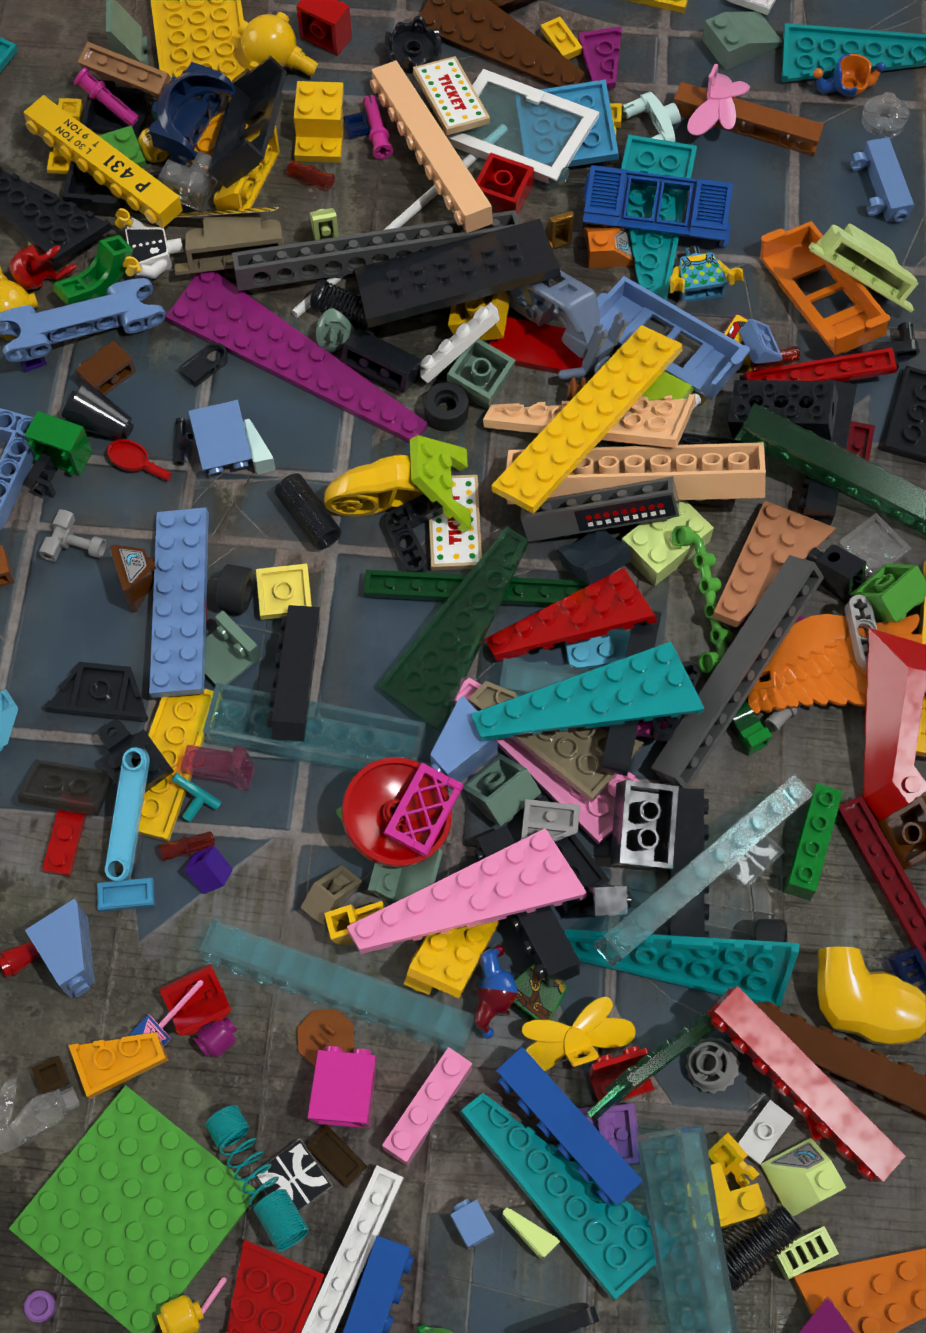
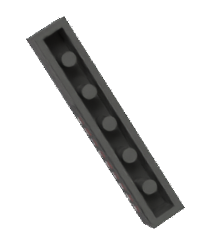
(602, 509)

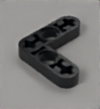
(406, 529)

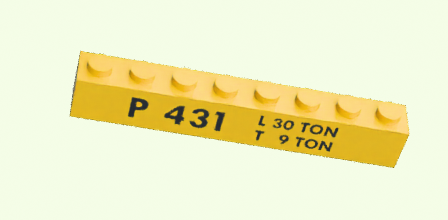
(103, 162)

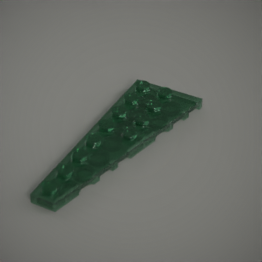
(442, 654)

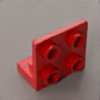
(608, 1069)

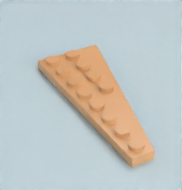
(643, 424)

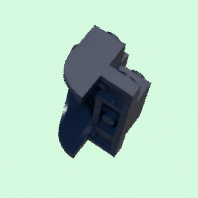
(181, 117)

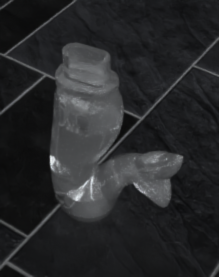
(34, 1117)

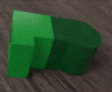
(750, 730)

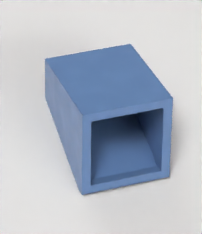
(220, 437)
(459, 745)
(66, 947)

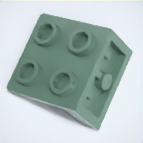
(228, 651)
(399, 883)

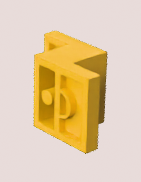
(319, 121)

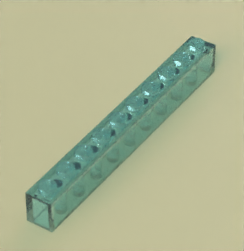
(702, 871)
(337, 986)

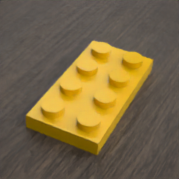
(451, 958)

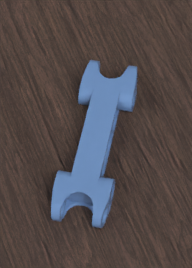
(41, 329)

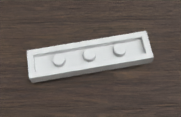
(463, 338)

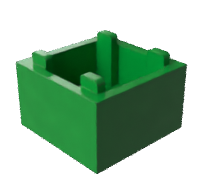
(61, 441)

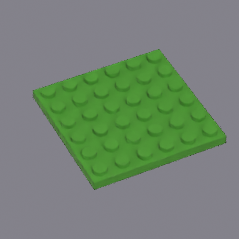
(134, 1212)

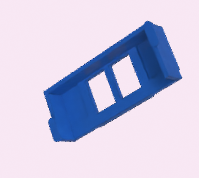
(707, 208)

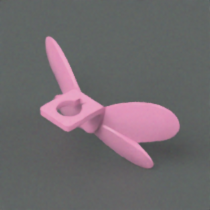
(718, 105)

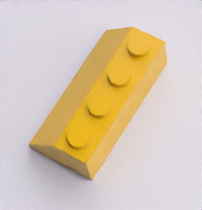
(245, 191)

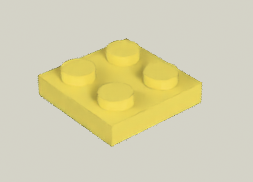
(282, 587)

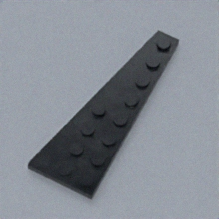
(46, 218)

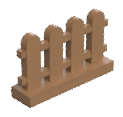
(124, 70)

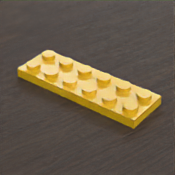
(175, 725)

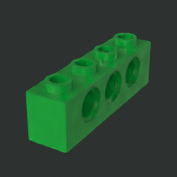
(813, 842)

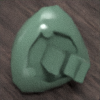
(333, 330)

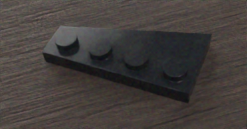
(580, 862)

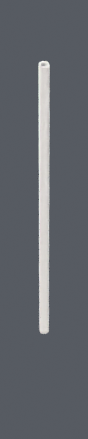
(397, 223)

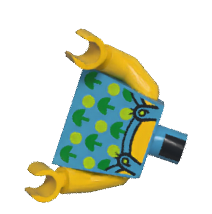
(702, 276)

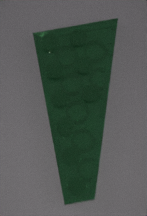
(651, 1065)

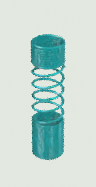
(274, 1211)

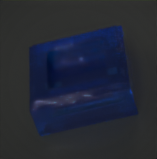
(356, 125)

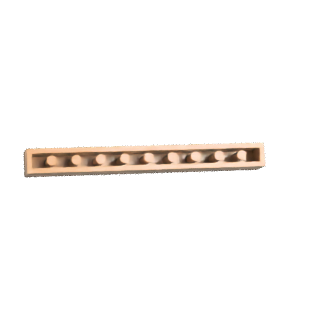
(431, 147)

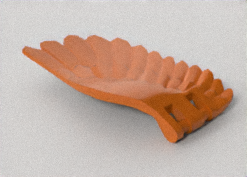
(820, 665)

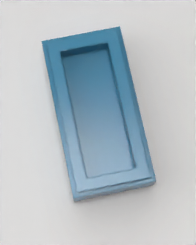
(125, 894)

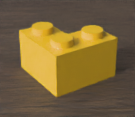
(736, 1205)

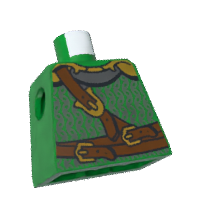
(535, 997)

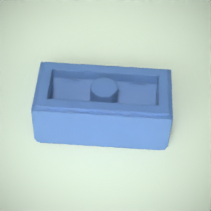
(760, 341)

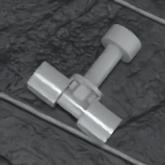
(63, 538)

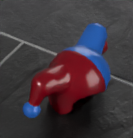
(495, 990)

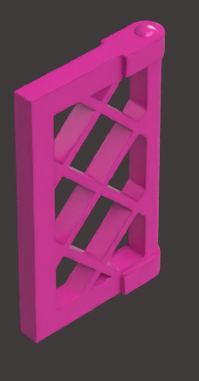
(401, 811)

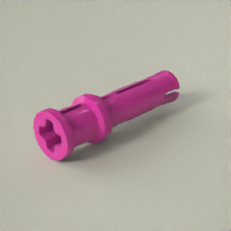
(98, 91)
(378, 135)

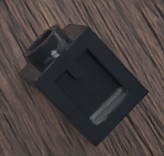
(41, 476)

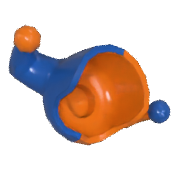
(850, 76)

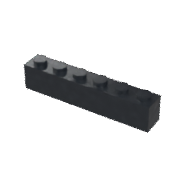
(821, 500)
(295, 673)
(689, 843)
(540, 929)

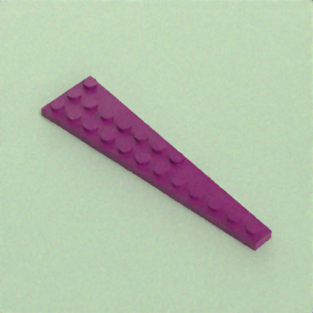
(222, 314)

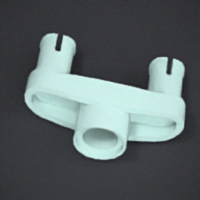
(661, 116)

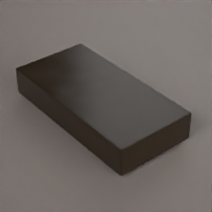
(336, 1156)

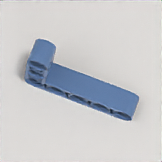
(11, 462)

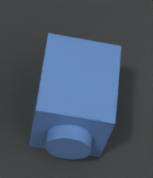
(471, 1223)

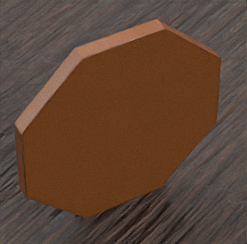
(324, 1029)

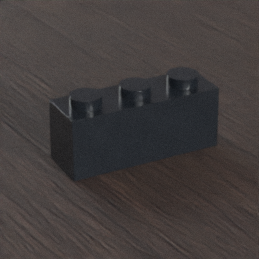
(381, 360)

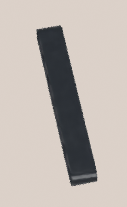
(622, 736)

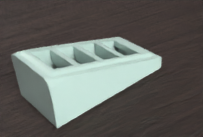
(261, 456)

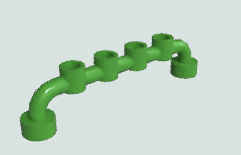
(704, 561)

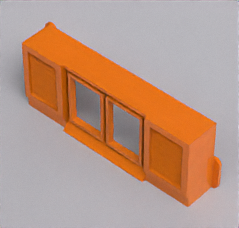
(790, 258)

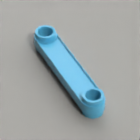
(127, 814)

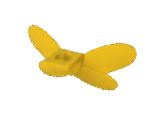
(588, 1030)

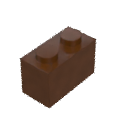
(107, 368)

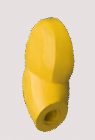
(372, 488)

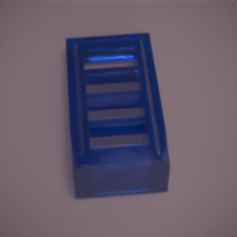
(918, 963)

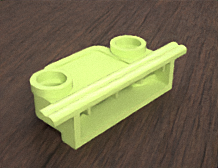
(867, 262)

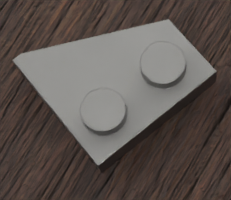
(558, 818)

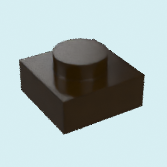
(51, 1075)

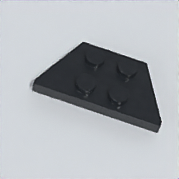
(100, 692)

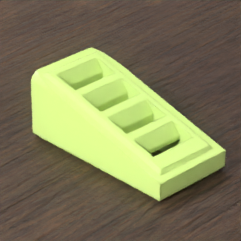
(535, 1237)
(784, 1263)

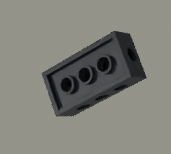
(803, 402)

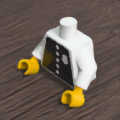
(149, 247)

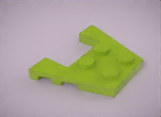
(432, 475)

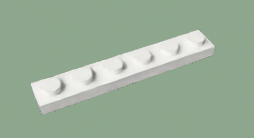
(353, 1252)

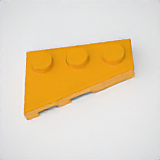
(113, 1062)

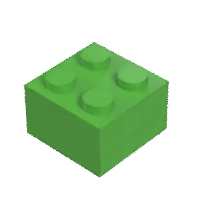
(893, 591)

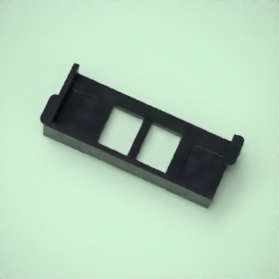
(254, 91)
(85, 190)

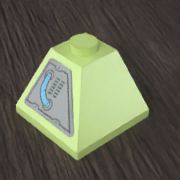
(802, 1177)

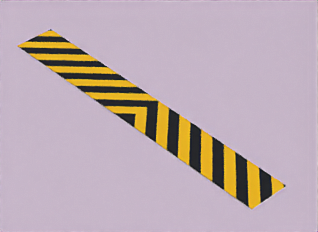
(224, 212)

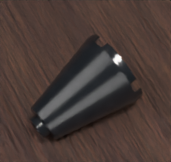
(96, 413)

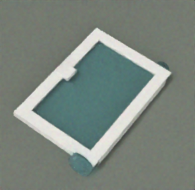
(526, 127)

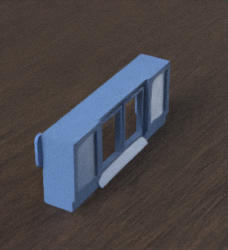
(710, 365)

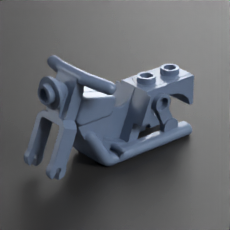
(579, 310)

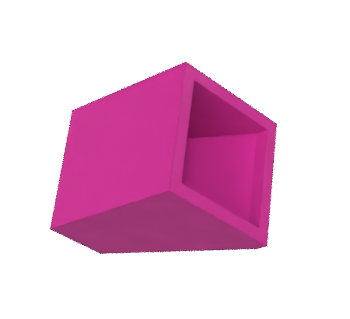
(343, 1088)

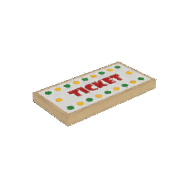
(451, 95)
(448, 545)

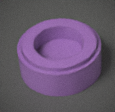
(40, 1306)

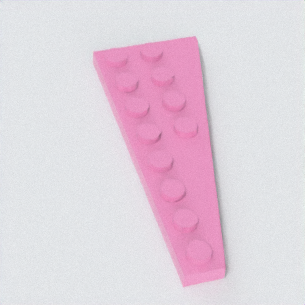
(594, 817)
(500, 885)

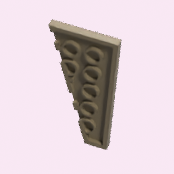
(570, 754)

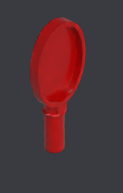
(133, 457)

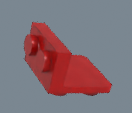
(204, 1006)

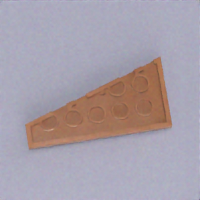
(770, 542)

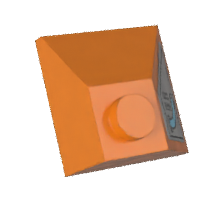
(608, 247)

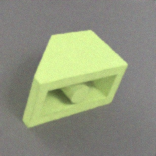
(324, 224)

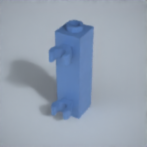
(887, 179)

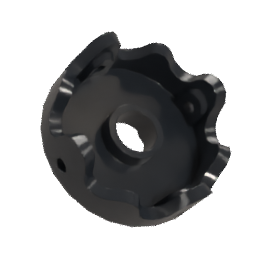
(415, 35)

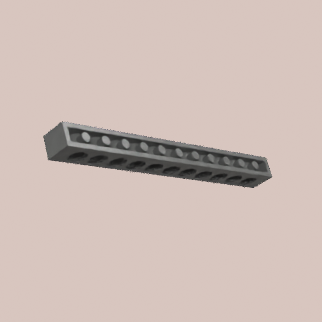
(344, 253)

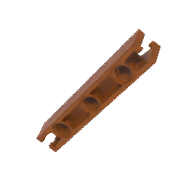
(757, 121)

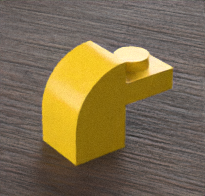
(340, 918)

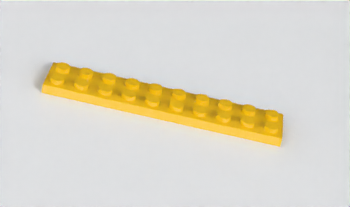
(586, 419)

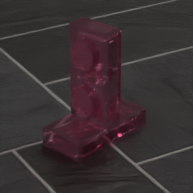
(219, 764)

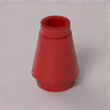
(17, 958)

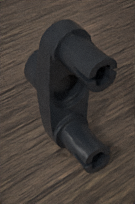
(903, 350)

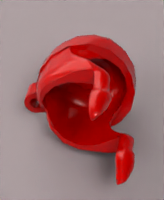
(32, 268)

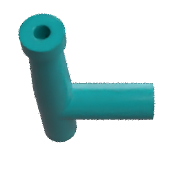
(201, 797)

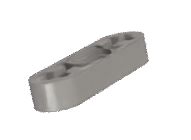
(866, 620)

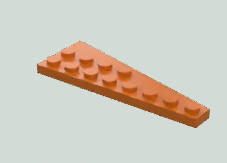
(872, 1293)

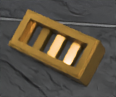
(560, 229)

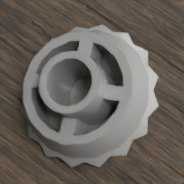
(712, 1065)

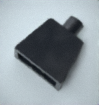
(840, 569)

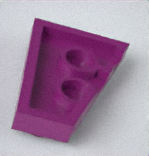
(601, 54)

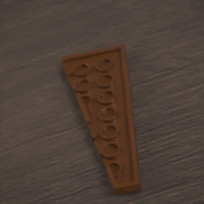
(495, 35)

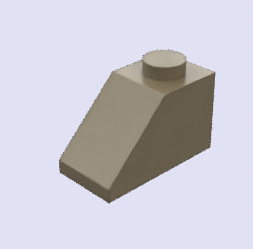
(330, 893)

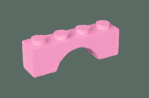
(426, 1106)

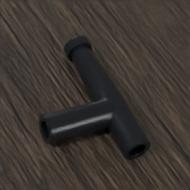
(182, 441)

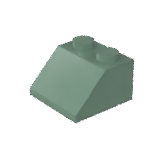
(501, 789)

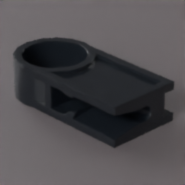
(200, 368)

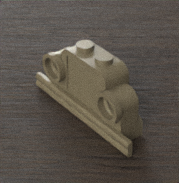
(225, 234)

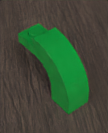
(100, 275)

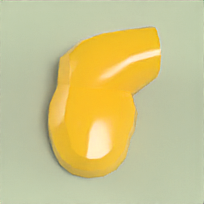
(866, 1002)

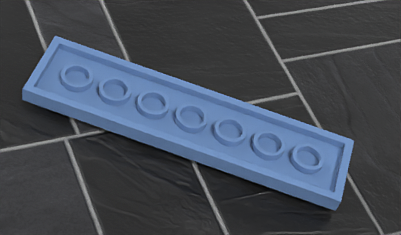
(179, 603)

